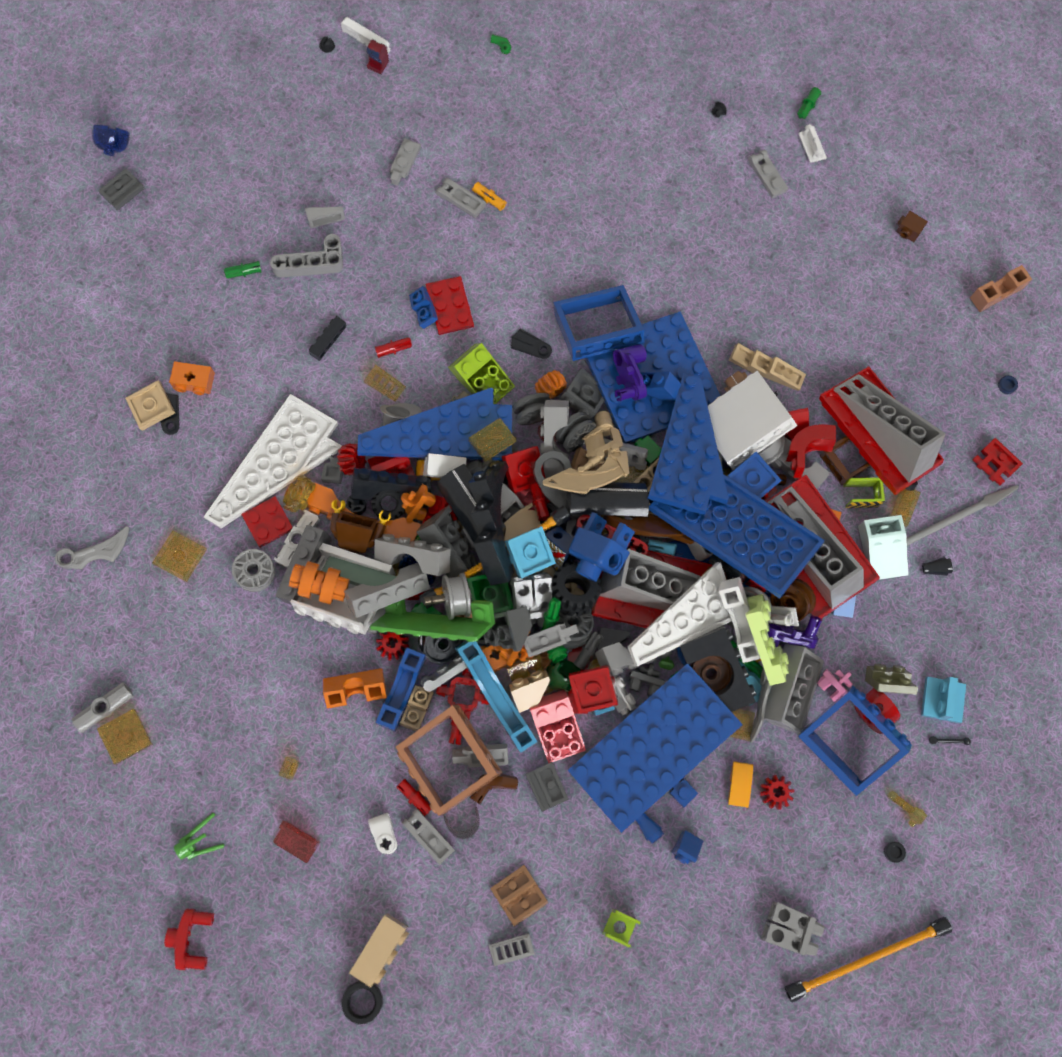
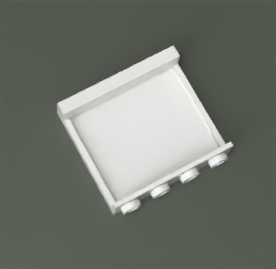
(748, 419)
(338, 612)

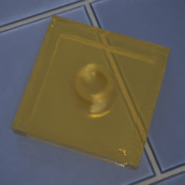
(179, 556)
(124, 736)

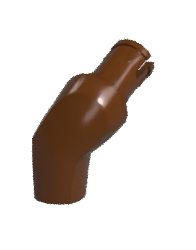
(501, 782)

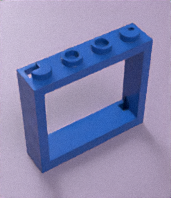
(602, 343)
(833, 762)

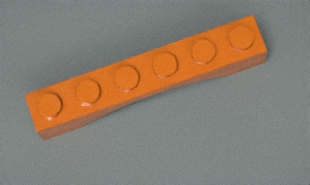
(322, 498)

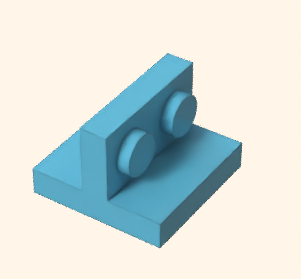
(530, 552)
(943, 699)

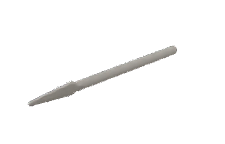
(989, 500)

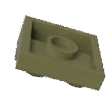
(891, 679)

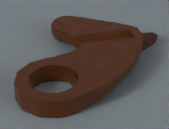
(649, 526)

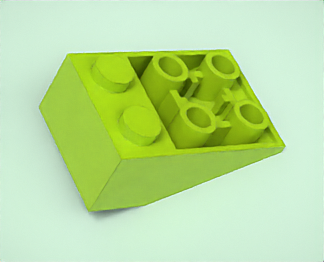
(480, 371)

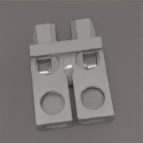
(534, 593)
(799, 930)

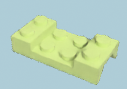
(772, 657)

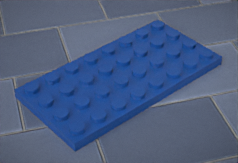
(748, 536)
(654, 747)

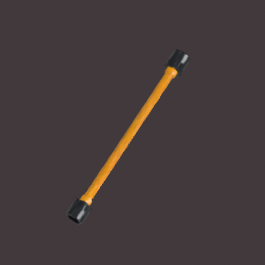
(557, 518)
(937, 928)

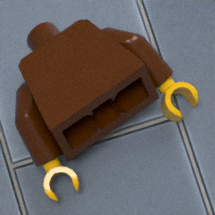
(354, 530)

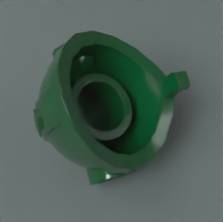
(559, 674)

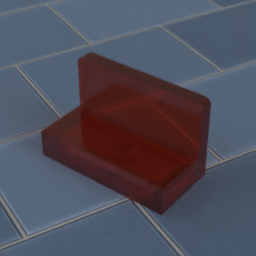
(296, 841)

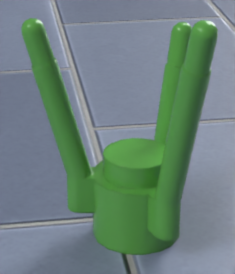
(186, 846)

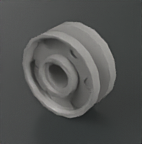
(247, 560)

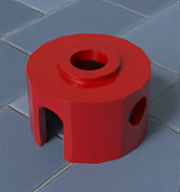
(887, 709)

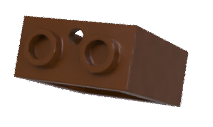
(837, 467)

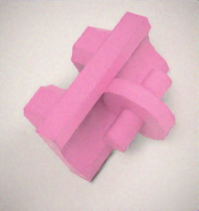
(828, 679)

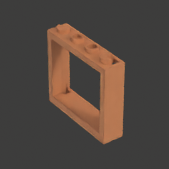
(474, 742)

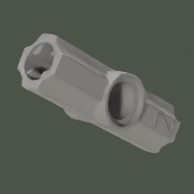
(92, 715)

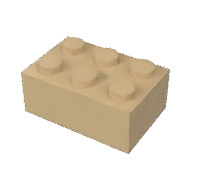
(380, 950)

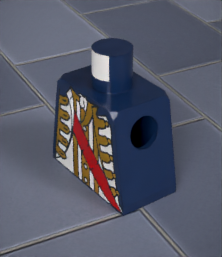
(559, 544)

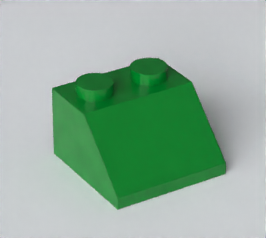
(498, 594)

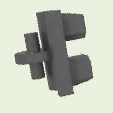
(639, 678)

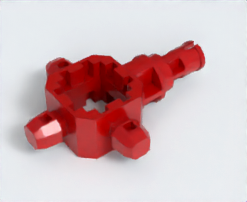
(444, 691)

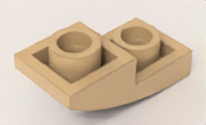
(416, 708)

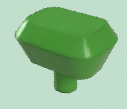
(666, 663)

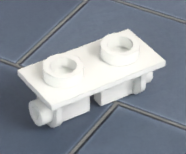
(812, 144)
(784, 616)
(624, 699)

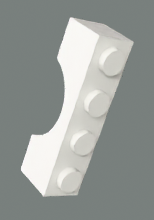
(737, 605)

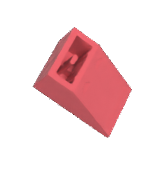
(557, 726)

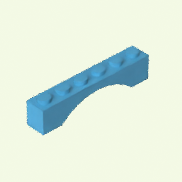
(496, 695)

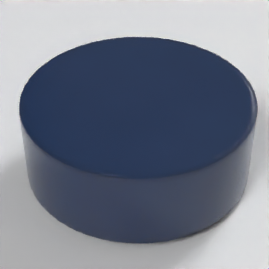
(1007, 384)

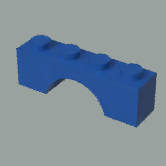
(401, 690)

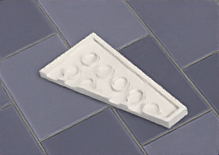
(686, 619)

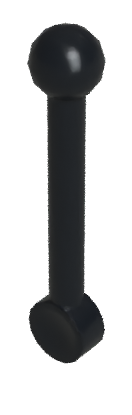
(933, 740)

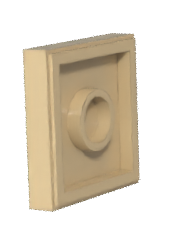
(150, 405)

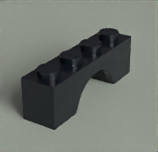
(369, 482)

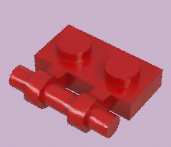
(1001, 458)

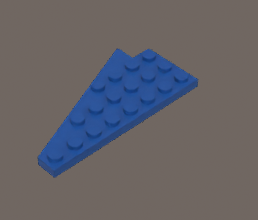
(438, 430)
(689, 459)

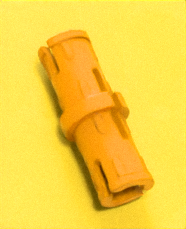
(479, 189)

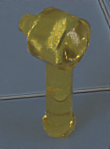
(916, 814)

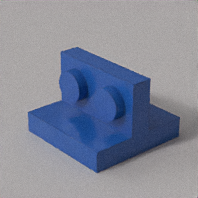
(755, 475)

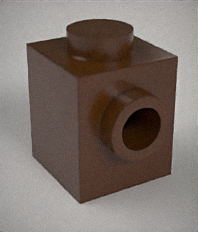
(911, 226)

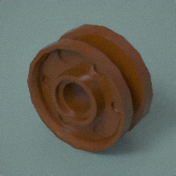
(803, 598)
(721, 675)

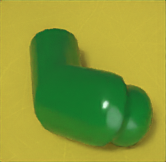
(503, 43)

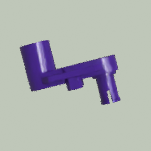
(629, 374)
(804, 638)

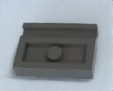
(121, 189)
(546, 786)

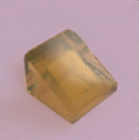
(289, 768)

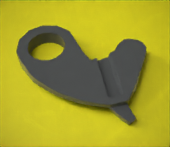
(555, 496)

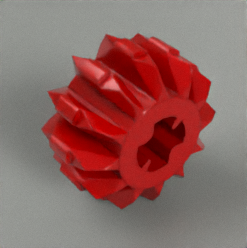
(349, 459)
(399, 646)
(774, 800)

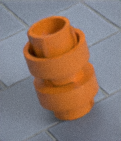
(310, 580)

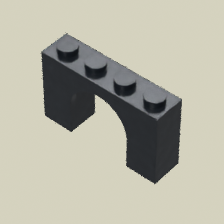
(718, 643)

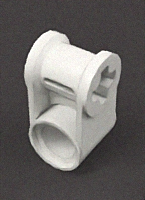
(382, 829)

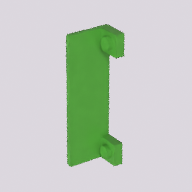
(436, 626)

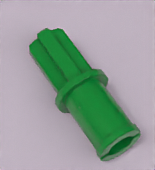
(808, 103)
(242, 270)
(551, 615)

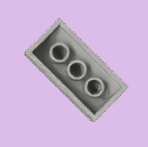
(790, 701)

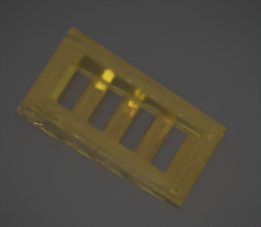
(375, 384)

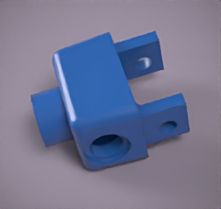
(599, 552)

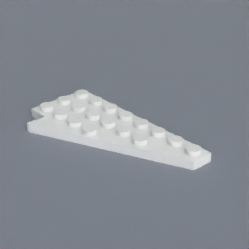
(286, 449)

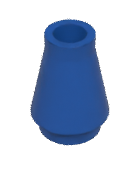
(649, 828)

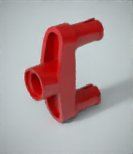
(178, 939)

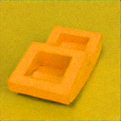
(740, 784)

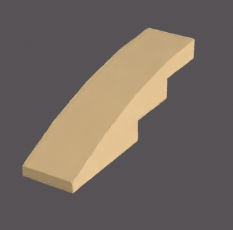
(768, 367)

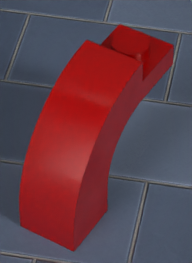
(812, 438)

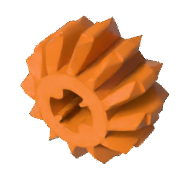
(551, 383)

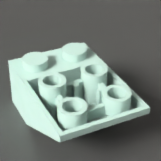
(885, 545)

